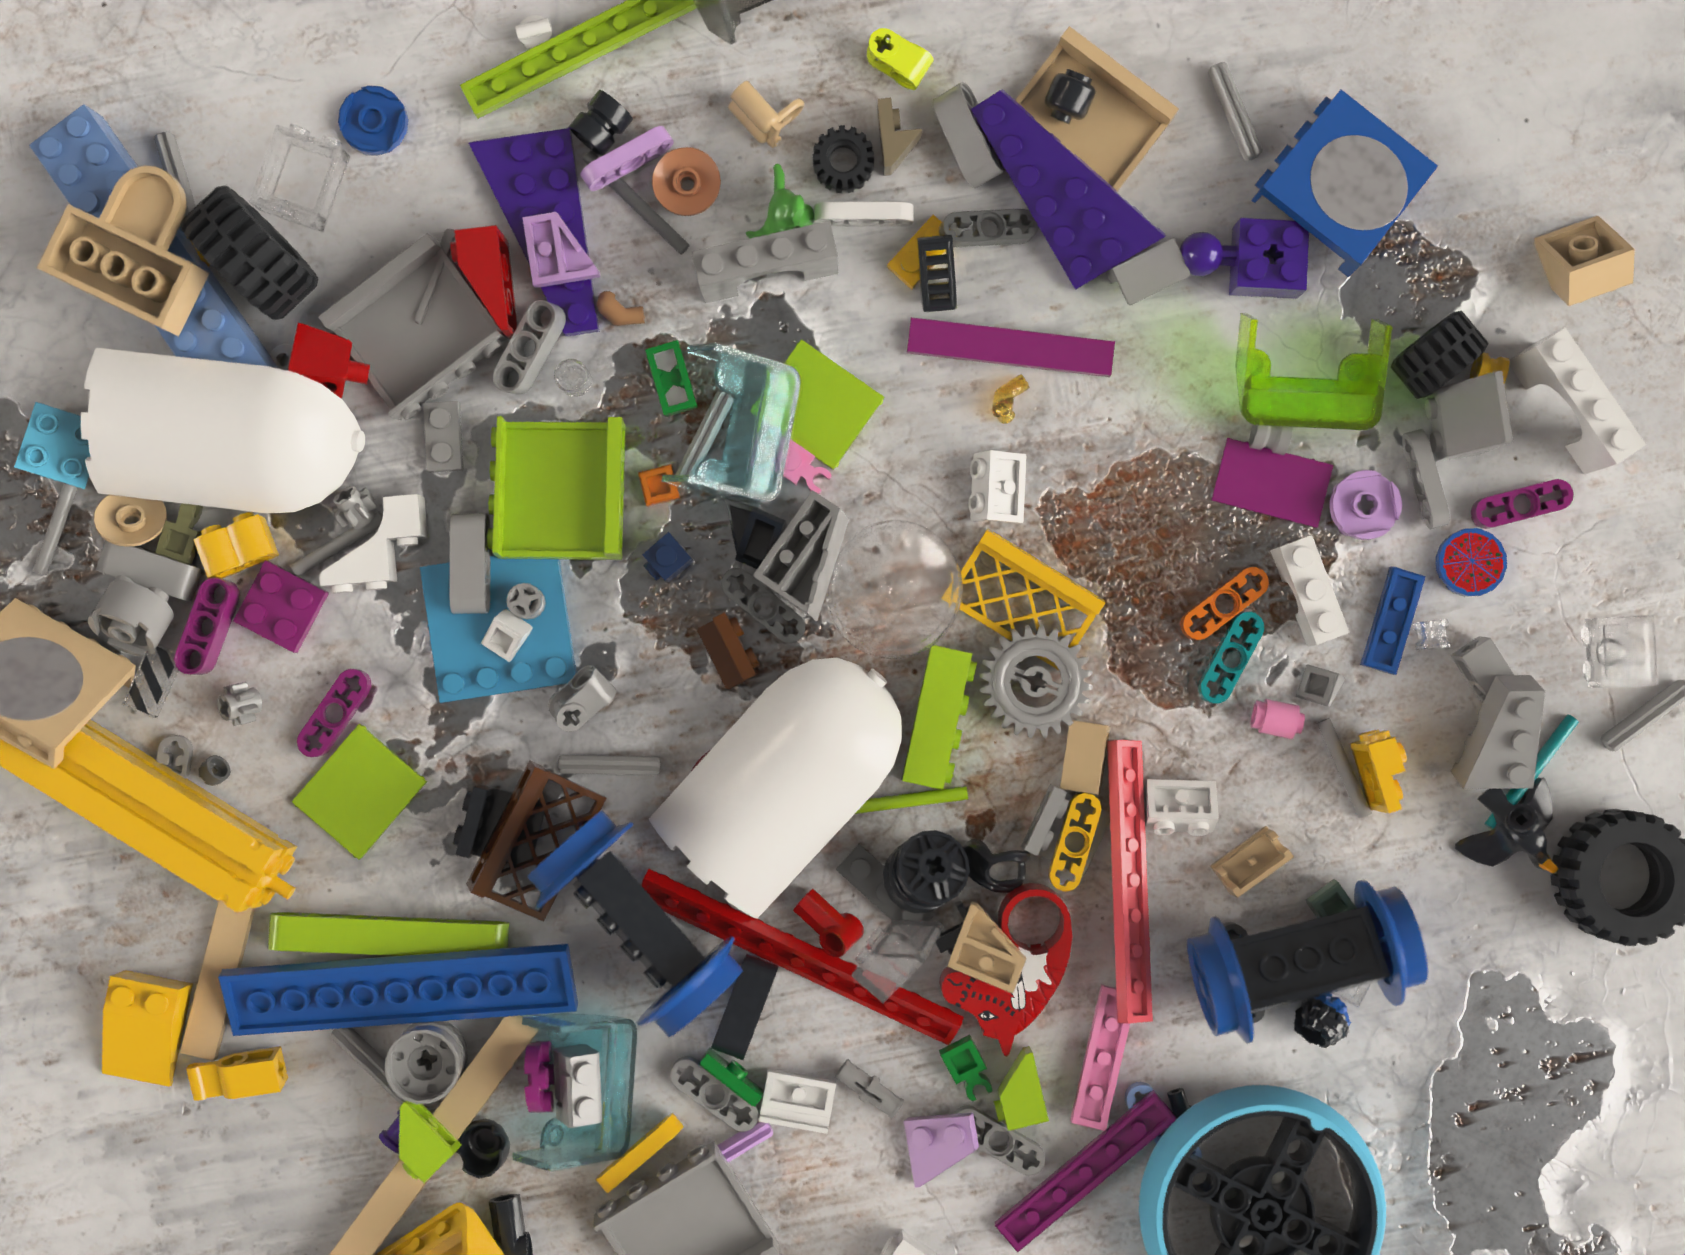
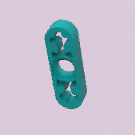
(1245, 654)

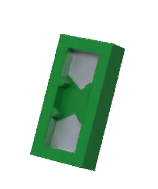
(671, 378)

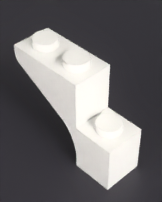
(375, 560)

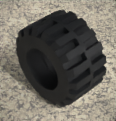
(1439, 355)

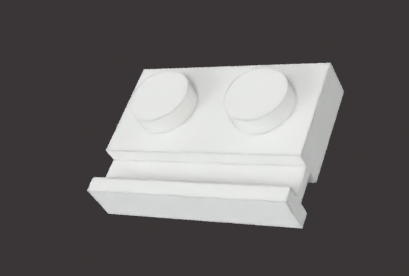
(797, 1101)

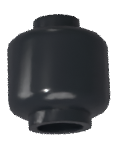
(1070, 96)

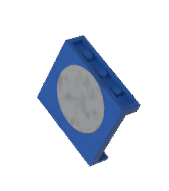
(1346, 179)

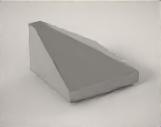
(1319, 685)

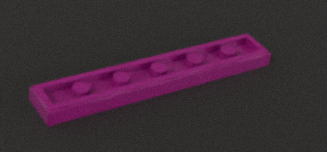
(1010, 347)
(1085, 1171)

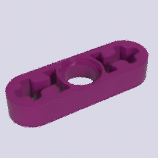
(1529, 492)
(328, 739)

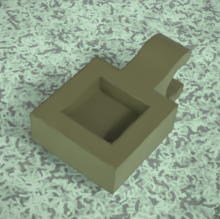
(178, 536)

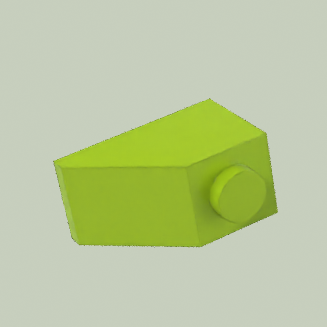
(1021, 1094)
(423, 1141)

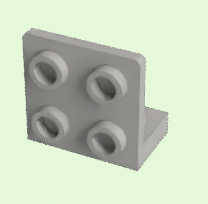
(1047, 823)

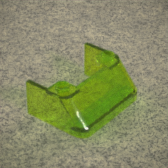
(1347, 402)

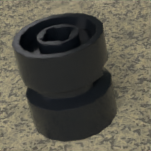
(600, 123)

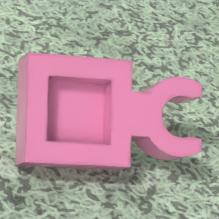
(799, 466)

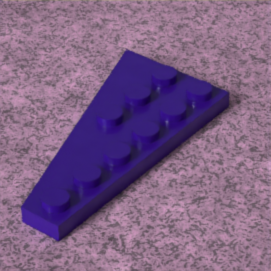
(538, 177)
(1072, 204)

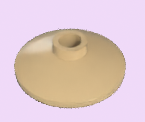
(116, 512)

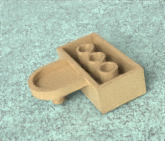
(126, 250)

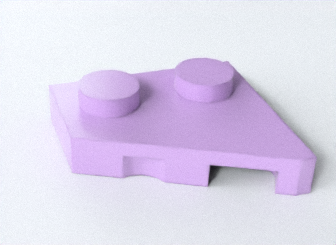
(555, 252)

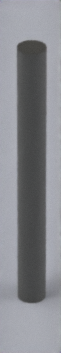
(644, 211)

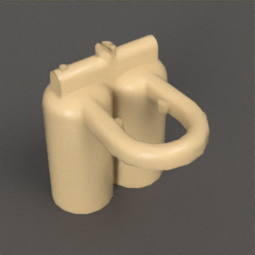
(759, 116)

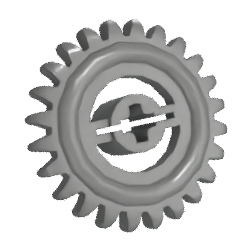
(1067, 694)

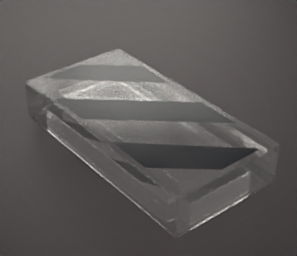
(152, 682)

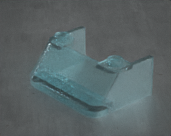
(757, 427)
(616, 1042)

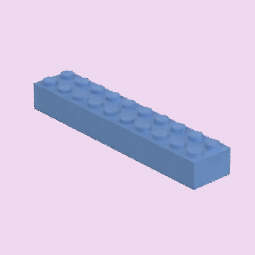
(86, 165)

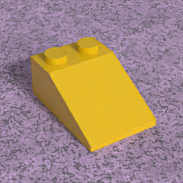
(143, 1026)

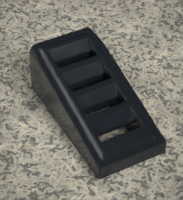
(937, 295)

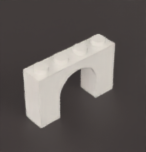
(1605, 428)

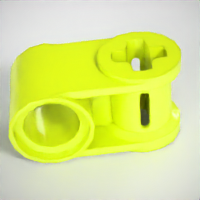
(902, 61)

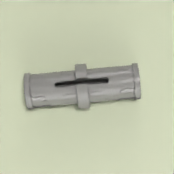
(869, 1088)

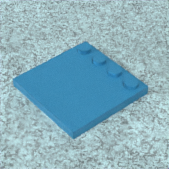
(470, 669)

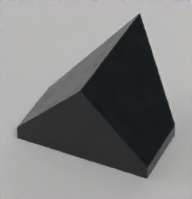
(753, 532)

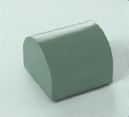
(1330, 900)

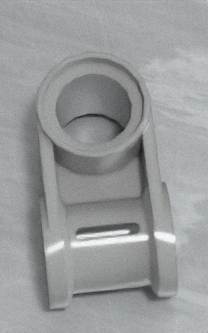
(583, 698)

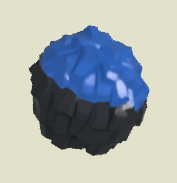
(1322, 1020)

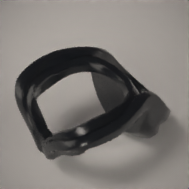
(982, 859)

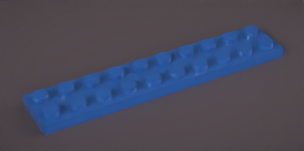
(399, 990)

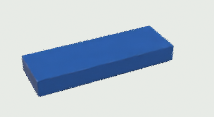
(1393, 620)

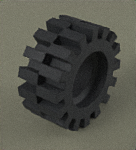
(843, 139)

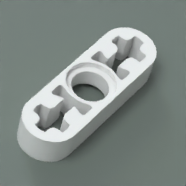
(864, 213)

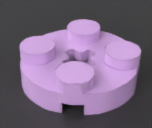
(1377, 489)

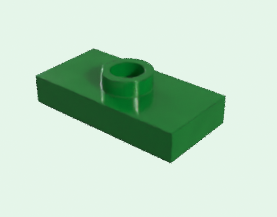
(732, 1076)

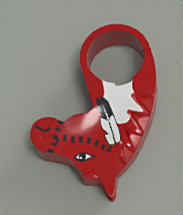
(997, 1010)

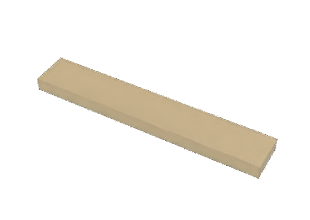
(208, 1009)

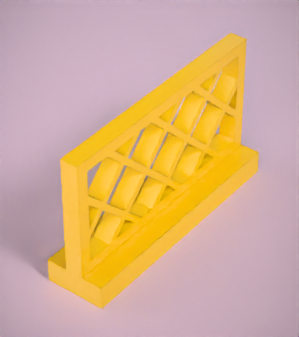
(1037, 572)

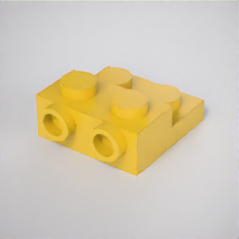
(1377, 759)

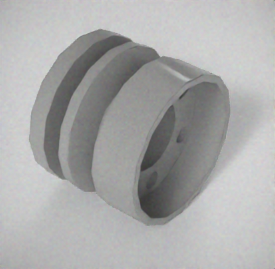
(415, 1077)

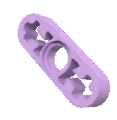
(626, 158)

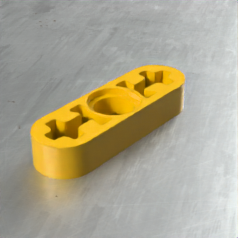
(1059, 864)
(639, 1152)

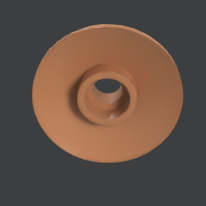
(683, 165)

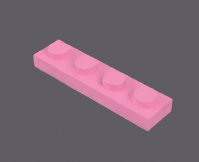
(1100, 1063)

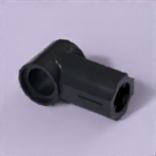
(509, 1225)

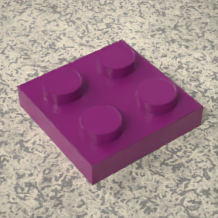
(281, 606)

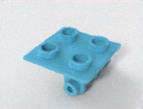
(54, 446)

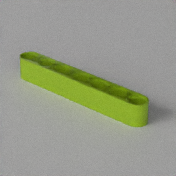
(382, 934)

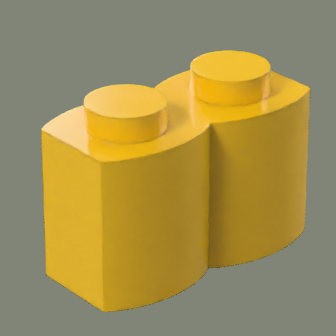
(236, 546)

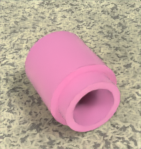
(1277, 718)

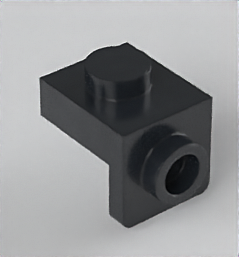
(948, 938)

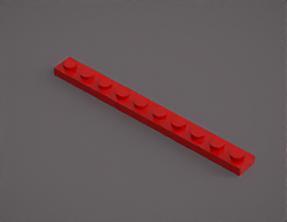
(797, 956)

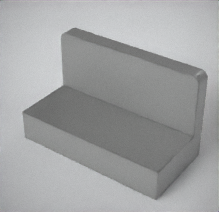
(1149, 272)

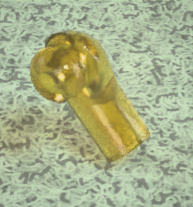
(1004, 398)

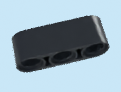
(744, 1007)

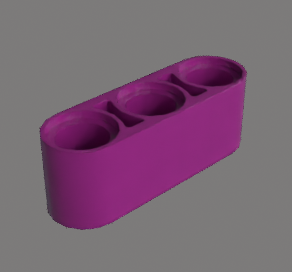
(193, 636)

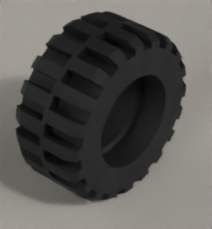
(249, 252)
(1581, 867)

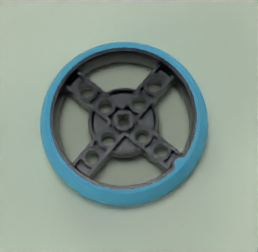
(1291, 1199)

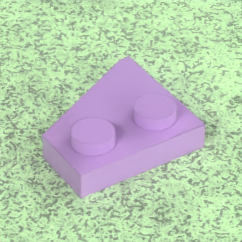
(938, 1143)

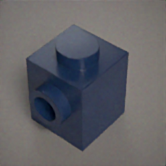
(666, 559)

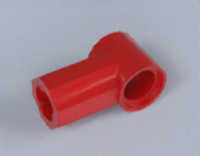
(836, 930)

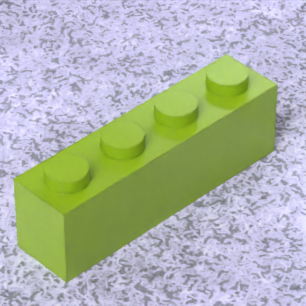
(937, 717)

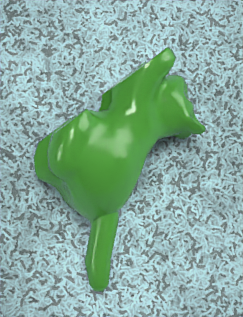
(785, 209)

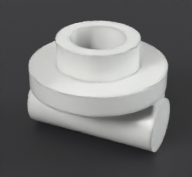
(534, 31)

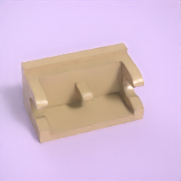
(1085, 757)
(1251, 862)

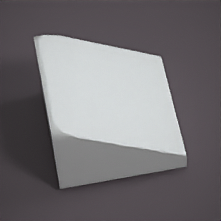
(506, 634)

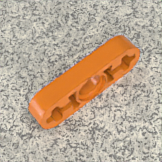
(1238, 580)

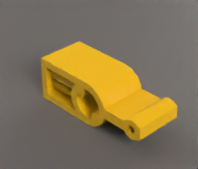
(239, 1075)

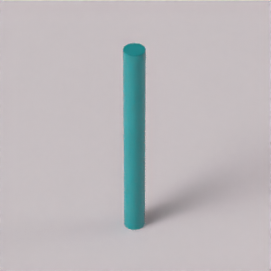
(1543, 757)

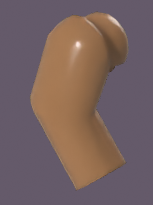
(616, 313)

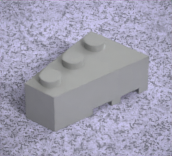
(805, 555)
(1506, 737)

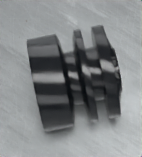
(908, 877)

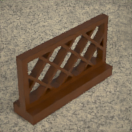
(509, 827)

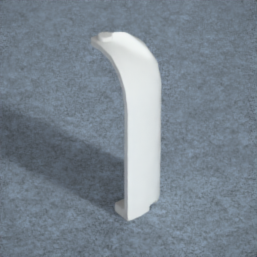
(214, 433)
(783, 780)

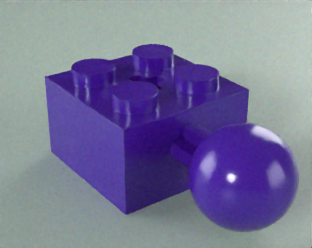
(1249, 269)

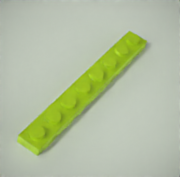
(569, 52)

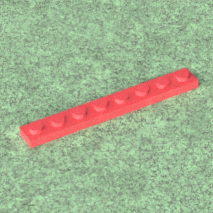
(1129, 882)

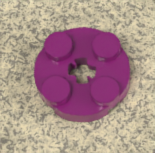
(540, 1077)

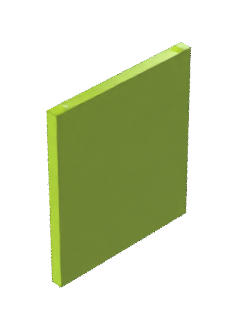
(829, 406)
(359, 791)

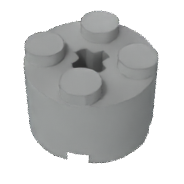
(132, 616)

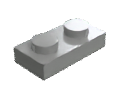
(443, 436)

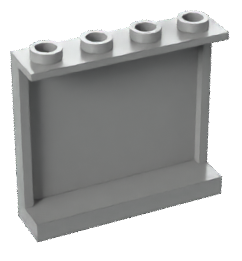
(409, 358)
(687, 1211)

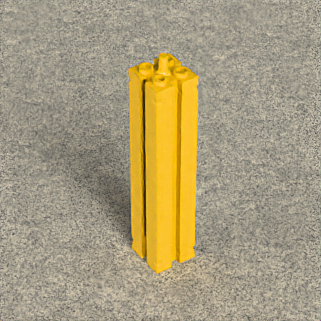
(162, 816)

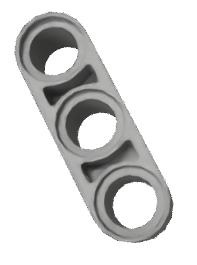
(965, 136)
(514, 355)
(469, 564)
(149, 569)

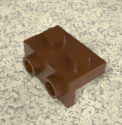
(726, 650)

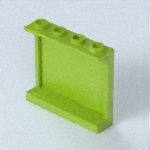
(557, 490)

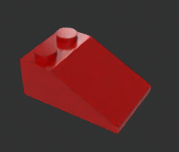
(486, 263)

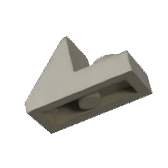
(894, 144)

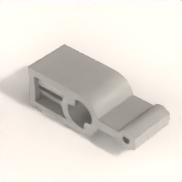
(1480, 664)

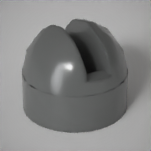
(219, 765)

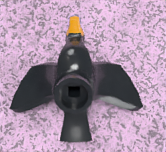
(1517, 829)

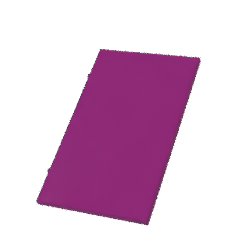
(1272, 483)

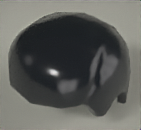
(483, 1148)

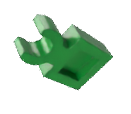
(965, 1063)

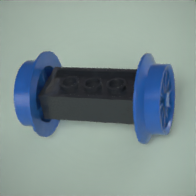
(640, 923)
(1308, 960)

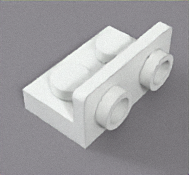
(997, 487)
(1181, 806)

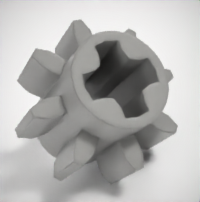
(354, 507)
(239, 703)

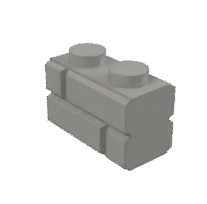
(577, 1085)

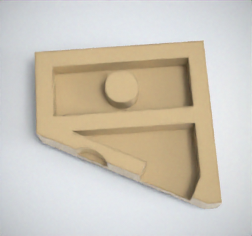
(986, 952)

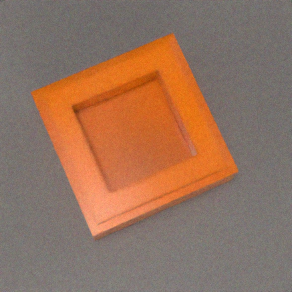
(654, 490)

